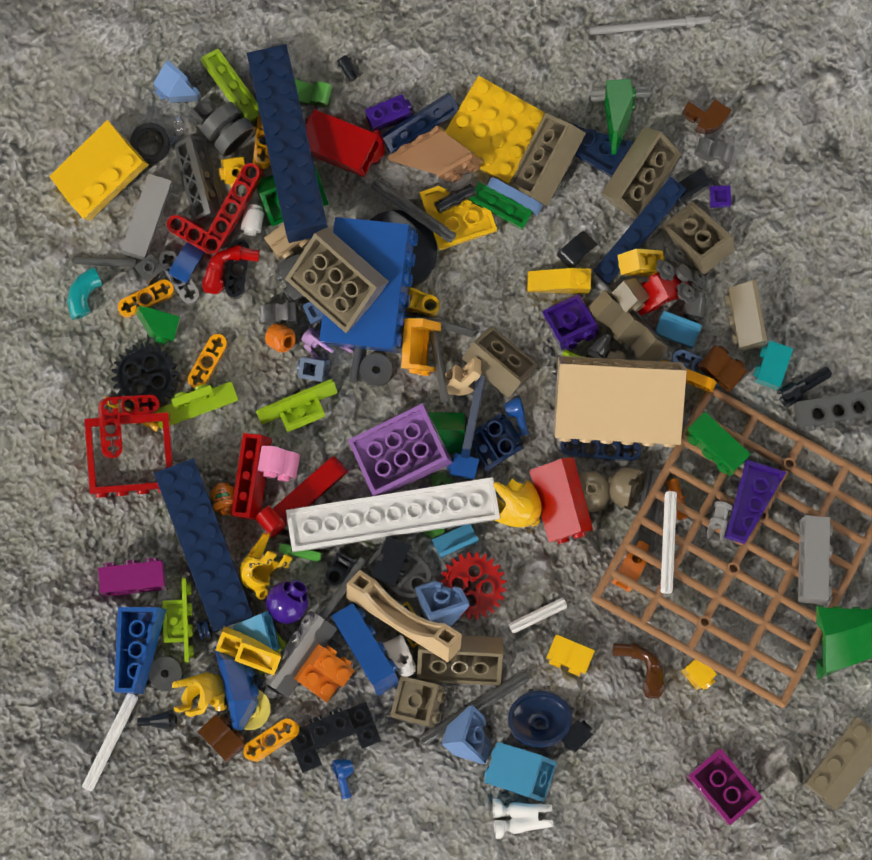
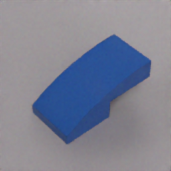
(186, 262)

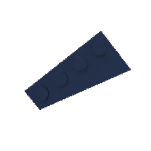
(597, 151)

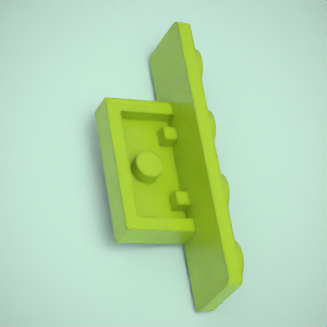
(198, 402)
(299, 408)
(176, 621)

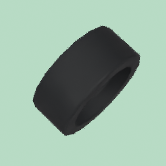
(151, 127)

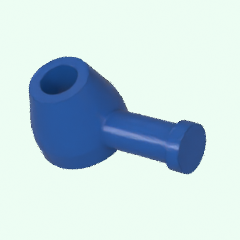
(515, 409)
(342, 769)

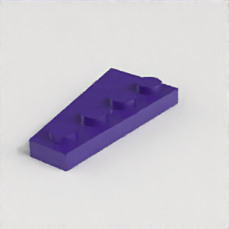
(752, 497)

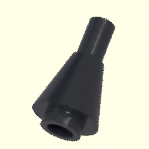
(163, 720)

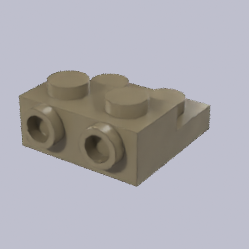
(418, 702)

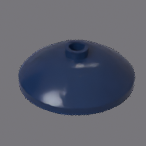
(540, 709)

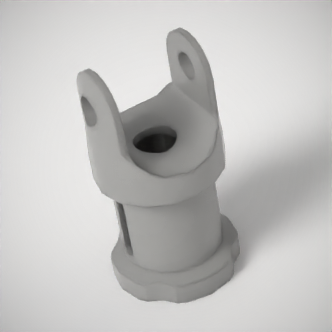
(719, 519)

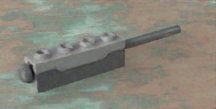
(302, 643)

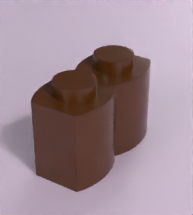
(722, 367)
(221, 737)

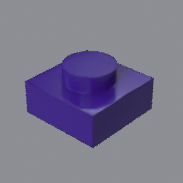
(720, 196)

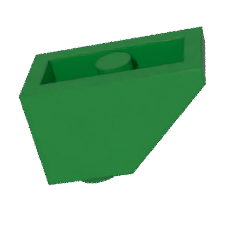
(158, 324)

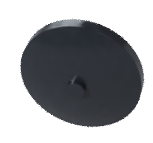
(426, 247)

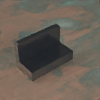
(695, 185)

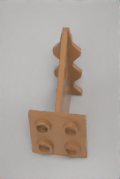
(438, 155)

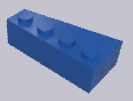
(135, 646)
(366, 649)

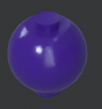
(287, 601)

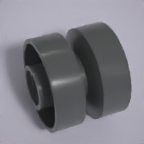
(228, 129)

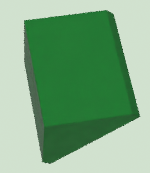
(451, 429)

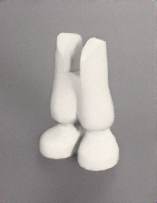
(523, 817)

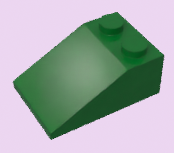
(618, 108)

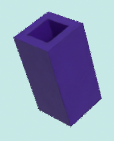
(388, 113)

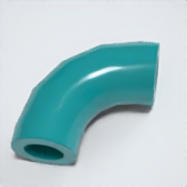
(79, 293)

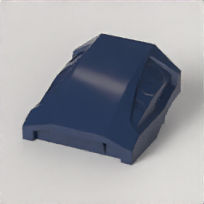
(496, 441)

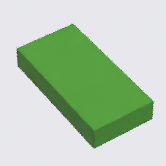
(307, 554)

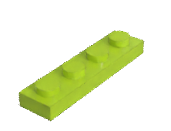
(231, 84)

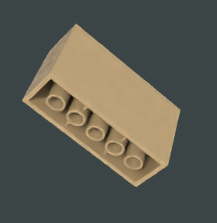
(619, 401)

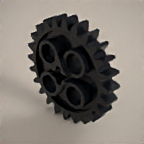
(139, 358)

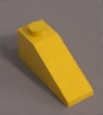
(560, 281)

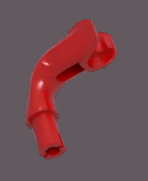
(213, 281)

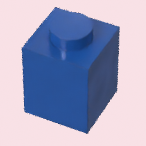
(463, 467)

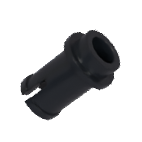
(348, 68)

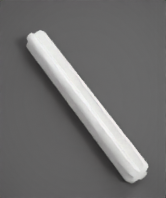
(668, 542)
(110, 742)

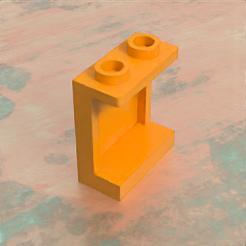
(417, 344)

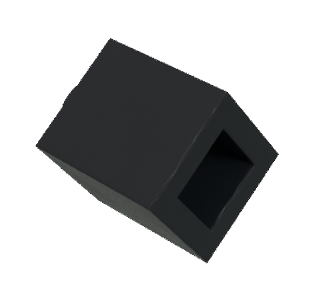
(577, 735)

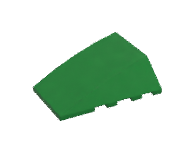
(845, 638)

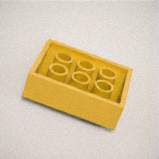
(98, 171)

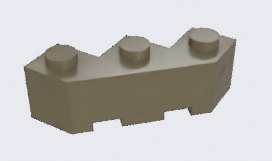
(627, 328)

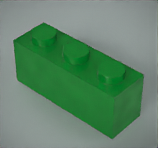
(717, 444)

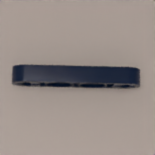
(600, 451)

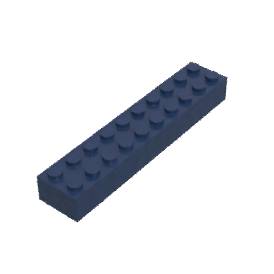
(287, 142)

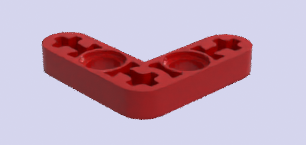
(114, 417)

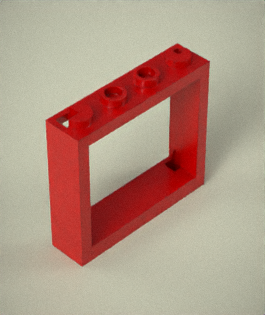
(123, 490)

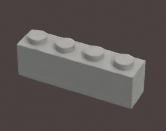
(147, 216)
(814, 559)

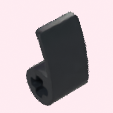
(576, 249)

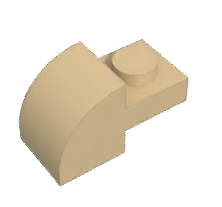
(462, 380)

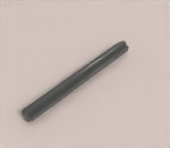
(479, 704)

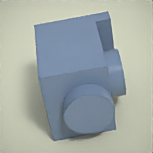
(321, 370)

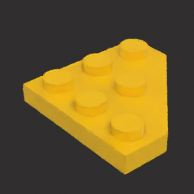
(465, 220)

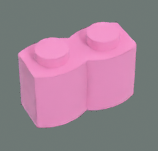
(278, 463)

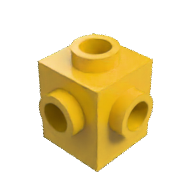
(228, 166)

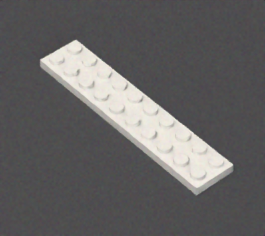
(392, 514)

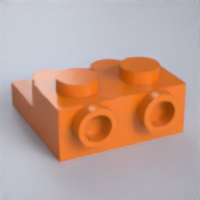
(324, 672)

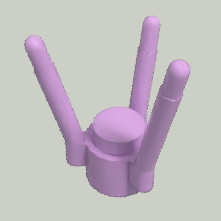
(311, 340)

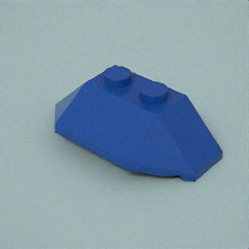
(239, 689)

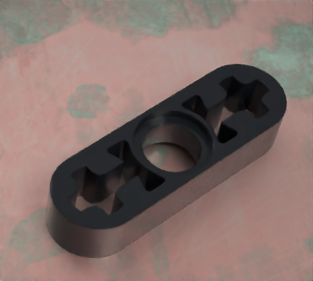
(240, 284)

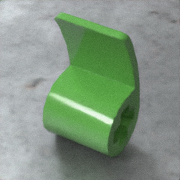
(314, 94)

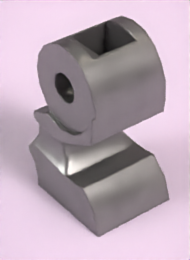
(711, 150)
(279, 312)

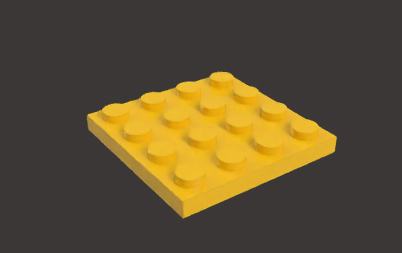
(495, 127)

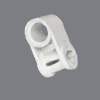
(399, 652)

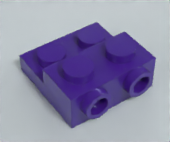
(570, 322)

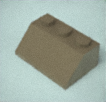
(745, 316)
(501, 361)

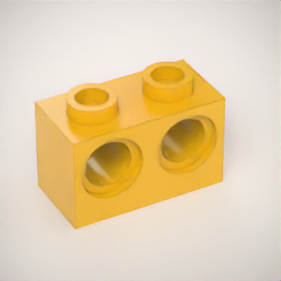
(639, 262)
(699, 674)

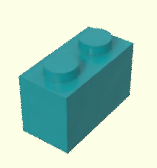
(773, 365)

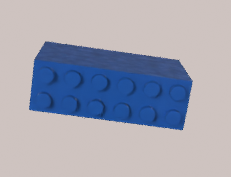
(390, 252)

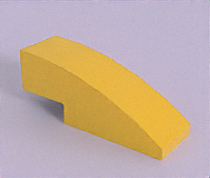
(248, 650)

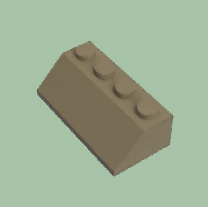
(547, 158)
(640, 173)
(475, 663)
(842, 764)

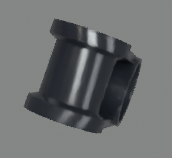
(340, 567)

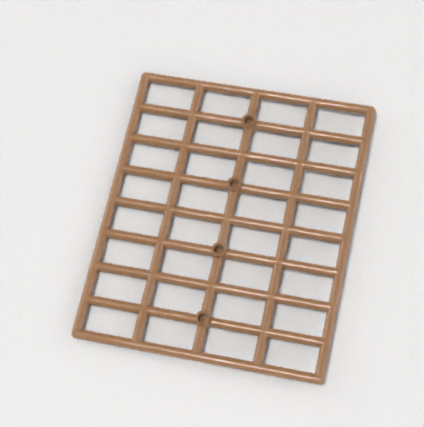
(733, 569)

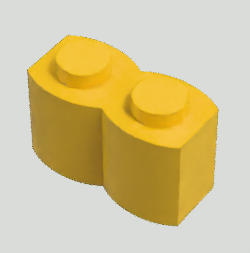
(570, 655)

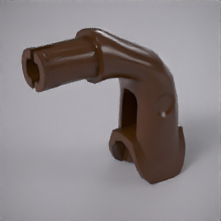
(654, 684)

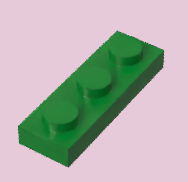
(501, 206)

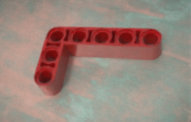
(223, 214)
(275, 520)

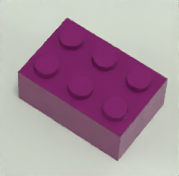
(132, 577)
(723, 786)

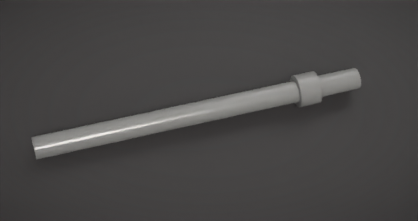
(688, 21)

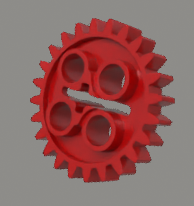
(461, 570)

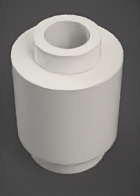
(252, 219)

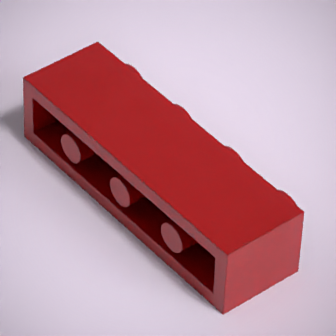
(249, 481)

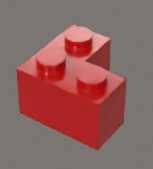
(659, 292)

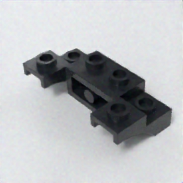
(332, 729)

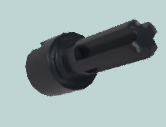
(793, 392)

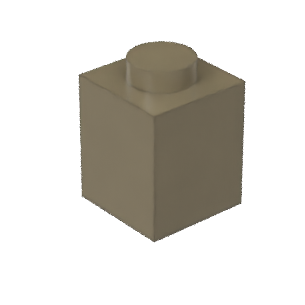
(630, 295)

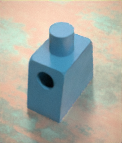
(260, 628)

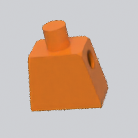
(631, 568)

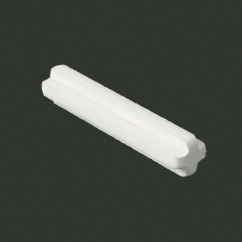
(538, 615)

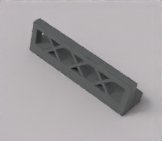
(202, 175)

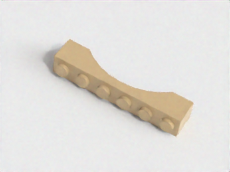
(433, 636)

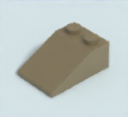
(699, 237)

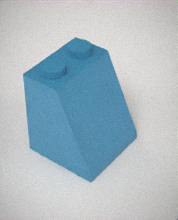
(520, 771)

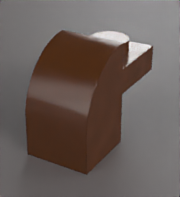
(707, 121)

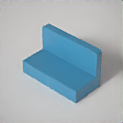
(678, 329)
(455, 541)

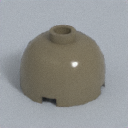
(625, 486)
(595, 490)

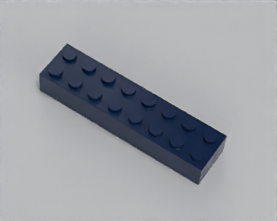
(203, 544)

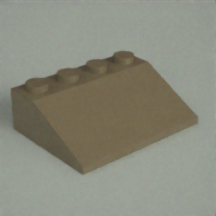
(336, 279)

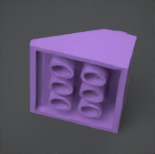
(400, 451)

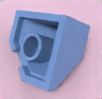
(174, 86)
(441, 603)
(466, 736)

